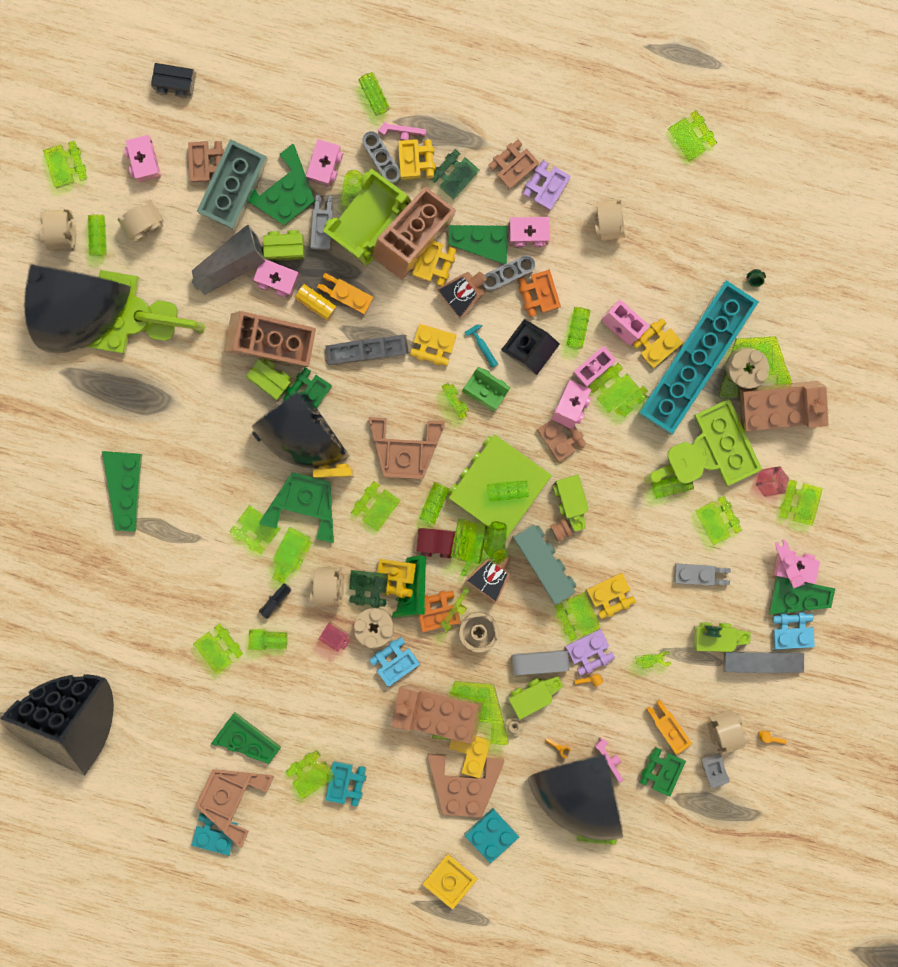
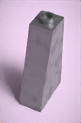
(229, 261)

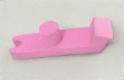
(405, 131)
(789, 564)
(612, 762)

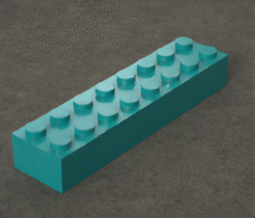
(698, 357)

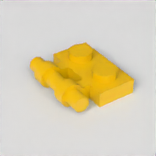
(409, 159)
(427, 263)
(435, 339)
(661, 347)
(400, 572)
(608, 590)

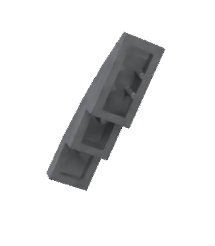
(367, 349)
(764, 662)

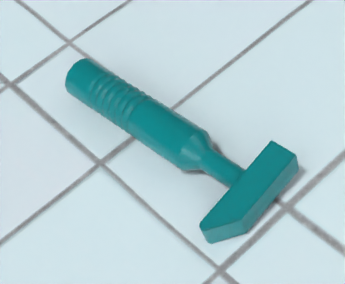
(482, 345)

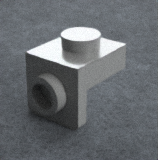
(715, 770)

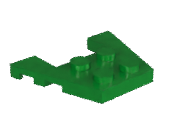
(288, 195)
(303, 496)

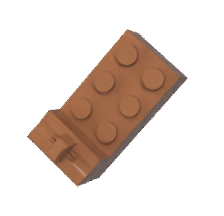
(413, 232)
(269, 339)
(784, 406)
(437, 713)

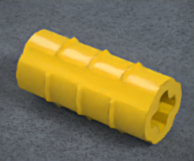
(315, 302)

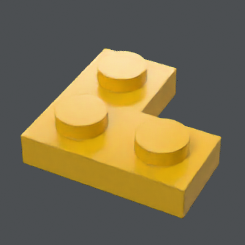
(340, 471)
(475, 756)

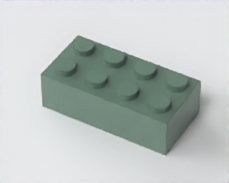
(232, 185)
(544, 563)

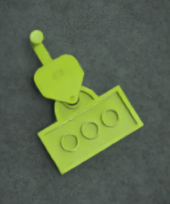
(157, 319)
(719, 446)

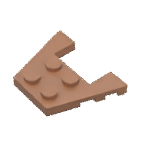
(405, 457)
(464, 794)
(222, 796)

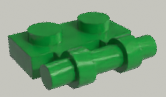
(316, 389)
(668, 773)

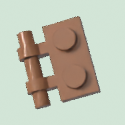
(200, 162)
(518, 168)
(558, 442)

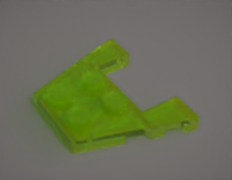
(771, 349)
(491, 708)

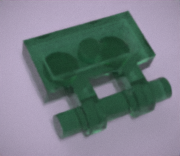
(458, 178)
(371, 582)

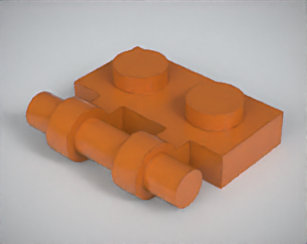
(545, 292)
(433, 617)

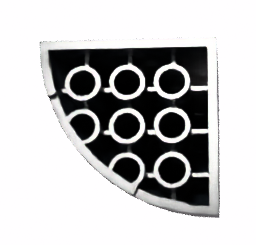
(70, 307)
(299, 434)
(65, 719)
(580, 798)

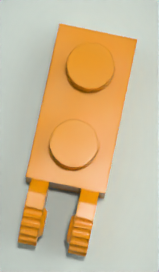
(347, 294)
(670, 729)

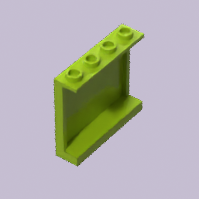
(494, 465)

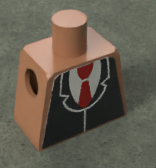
(463, 292)
(490, 578)

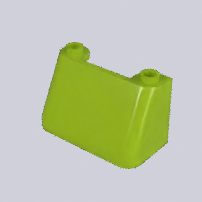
(367, 216)

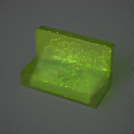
(468, 541)

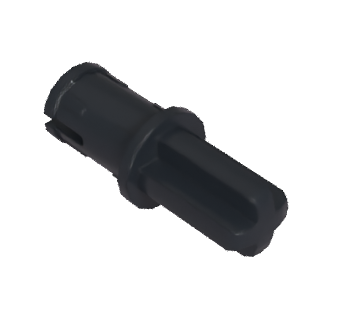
(275, 601)

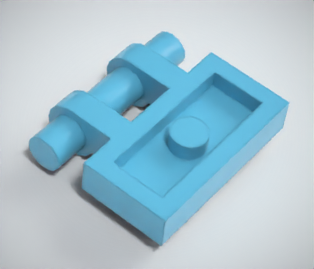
(793, 637)
(397, 667)

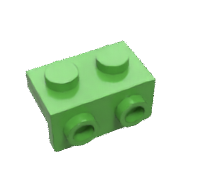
(486, 389)

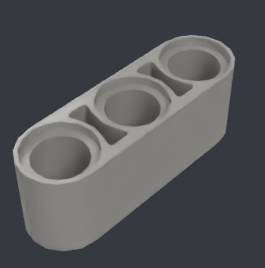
(380, 149)
(515, 266)
(540, 662)

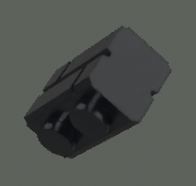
(173, 79)

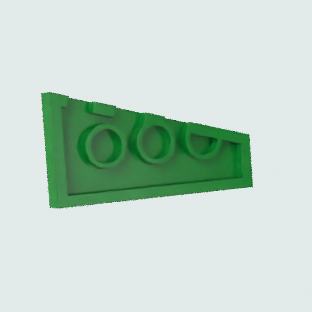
(123, 483)

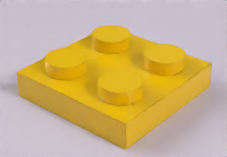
(450, 881)

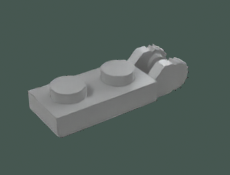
(319, 239)
(699, 574)

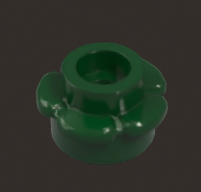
(756, 277)

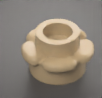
(514, 721)

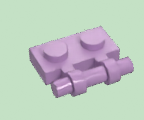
(552, 187)
(588, 646)

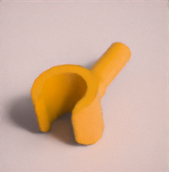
(596, 680)
(765, 736)
(560, 748)

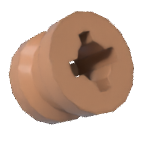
(561, 530)

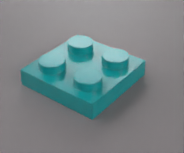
(491, 835)

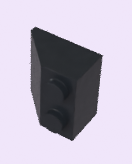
(530, 346)

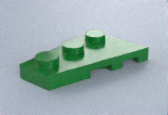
(481, 240)
(802, 598)
(246, 739)

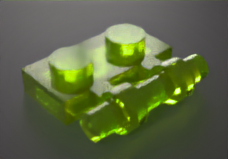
(687, 138)
(59, 167)
(617, 392)
(807, 502)
(381, 509)
(250, 520)
(713, 522)
(583, 615)
(213, 652)
(312, 780)

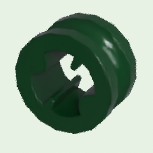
(712, 631)

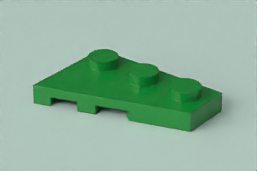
(415, 604)

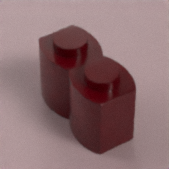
(435, 541)

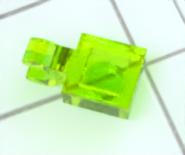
(648, 660)

